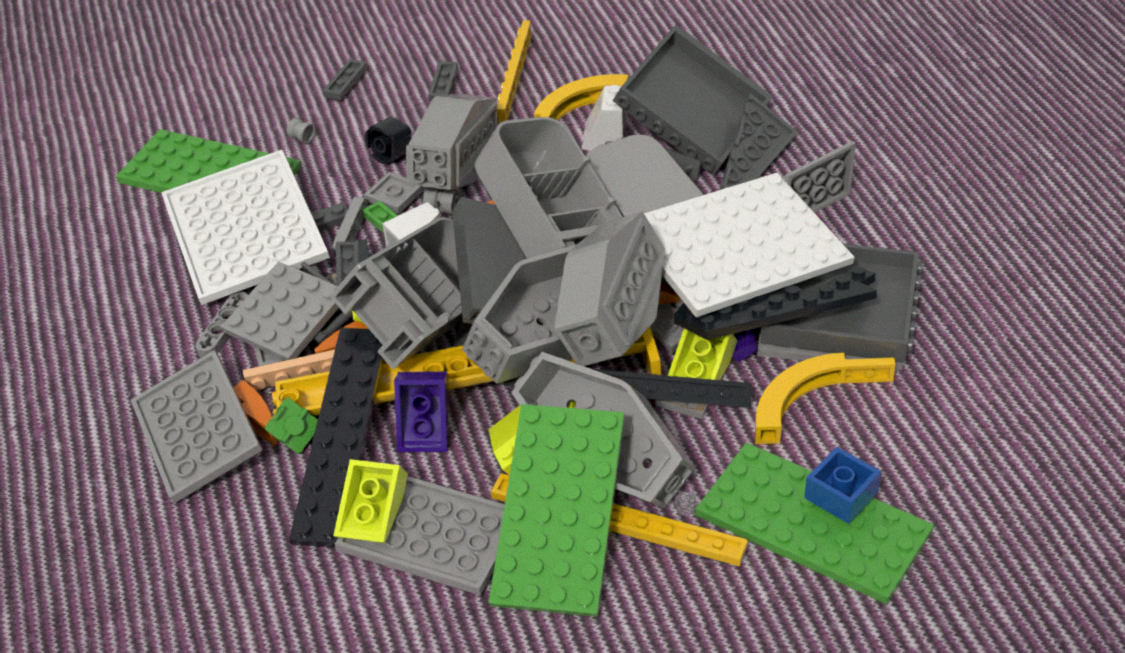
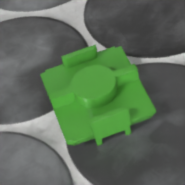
(292, 425)

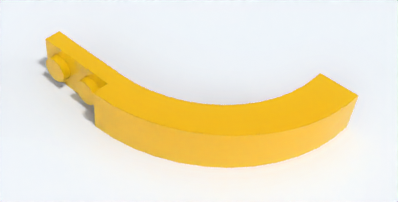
(576, 95)
(808, 376)

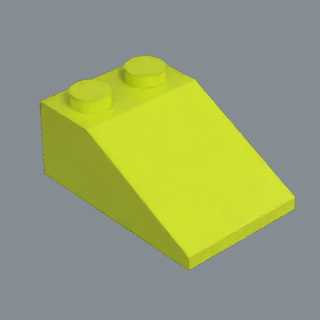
(702, 357)
(503, 438)
(370, 500)

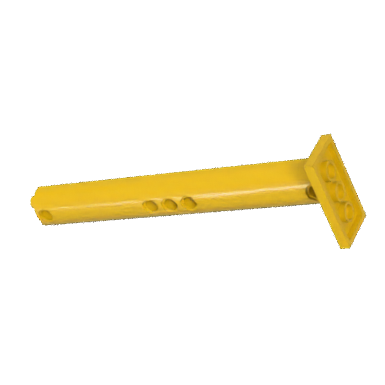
(462, 372)

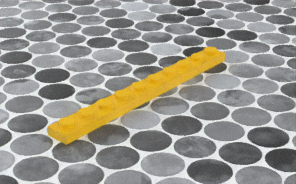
(663, 531)

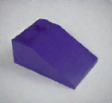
(421, 411)

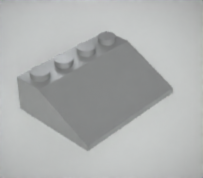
(825, 178)

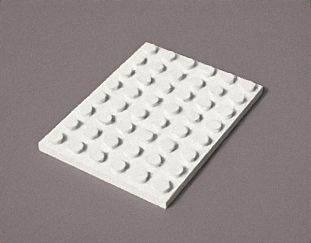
(242, 225)
(743, 244)

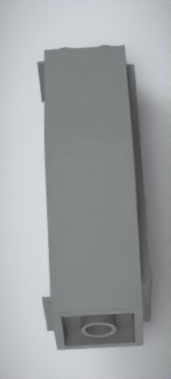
(450, 141)
(610, 289)
(506, 329)
(644, 436)

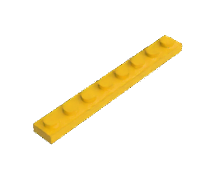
(512, 76)

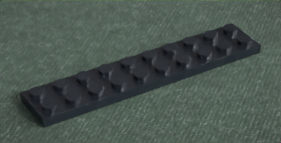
(338, 435)

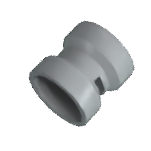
(298, 129)

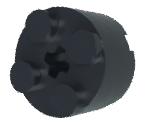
(388, 140)

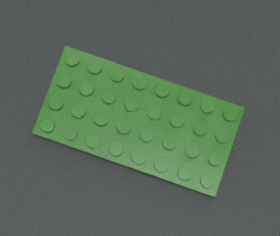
(177, 159)
(765, 503)
(558, 510)

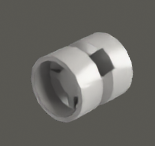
(442, 199)

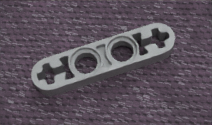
(351, 222)
(210, 341)

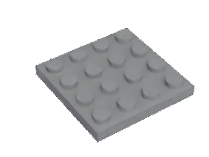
(283, 312)

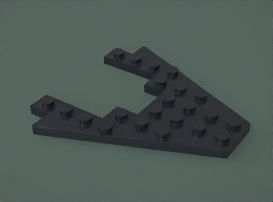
(779, 307)

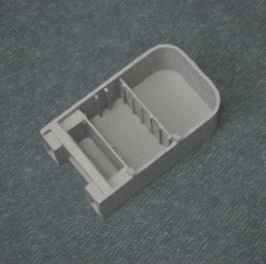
(641, 175)
(543, 185)
(407, 291)

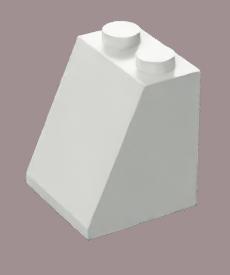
(605, 121)
(409, 222)

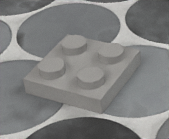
(393, 192)

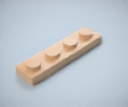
(267, 375)

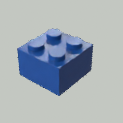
(842, 484)

